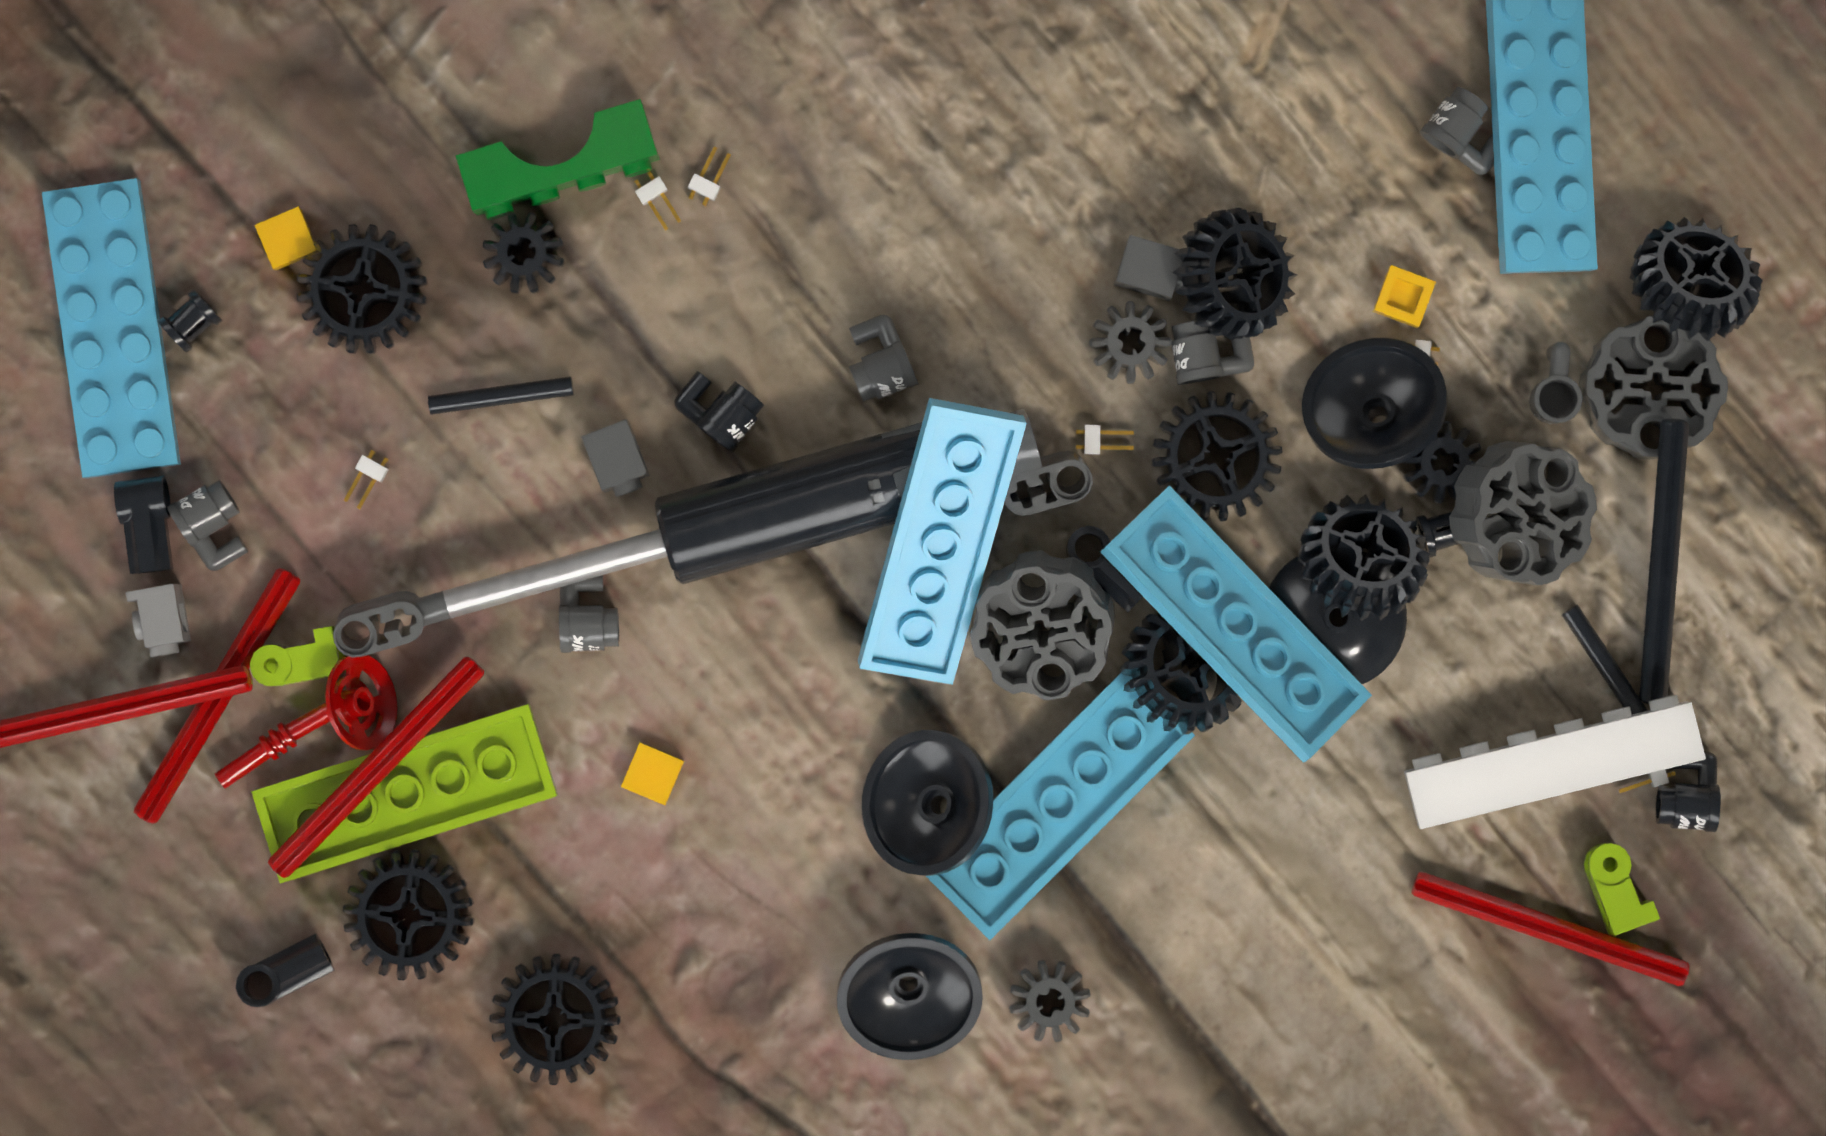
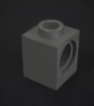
(1149, 268)
(616, 458)

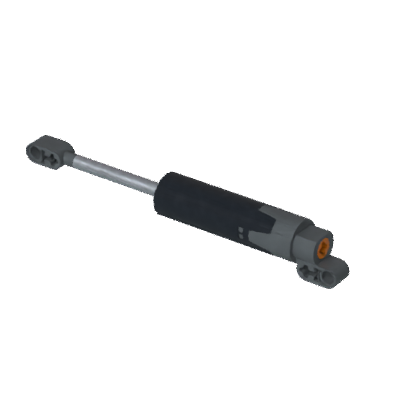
(727, 528)

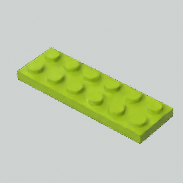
(434, 789)

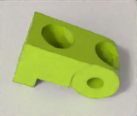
(284, 665)
(1608, 875)

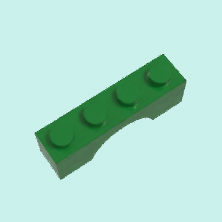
(617, 143)

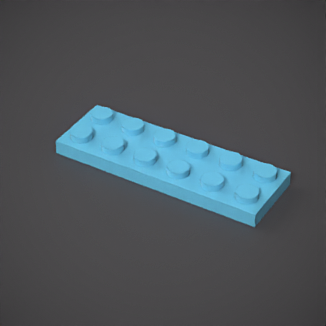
(1541, 136)
(111, 328)
(941, 541)
(1236, 624)
(1060, 805)

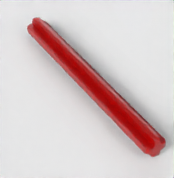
(125, 705)
(206, 714)
(376, 767)
(1550, 929)

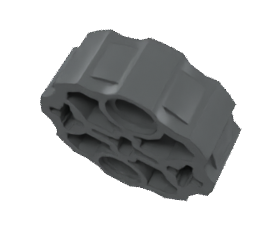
(1629, 347)
(1534, 549)
(1068, 643)

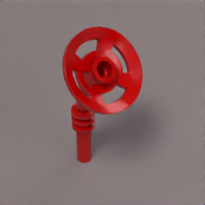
(345, 704)

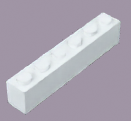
(1554, 764)

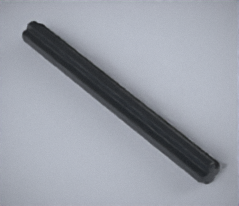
(1664, 559)

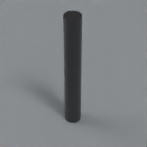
(500, 395)
(1603, 660)

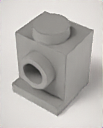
(160, 618)

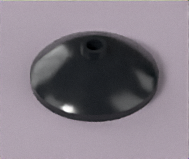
(1368, 382)
(1360, 646)
(905, 798)
(915, 1015)

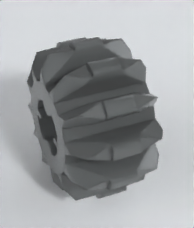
(1146, 340)
(1042, 986)

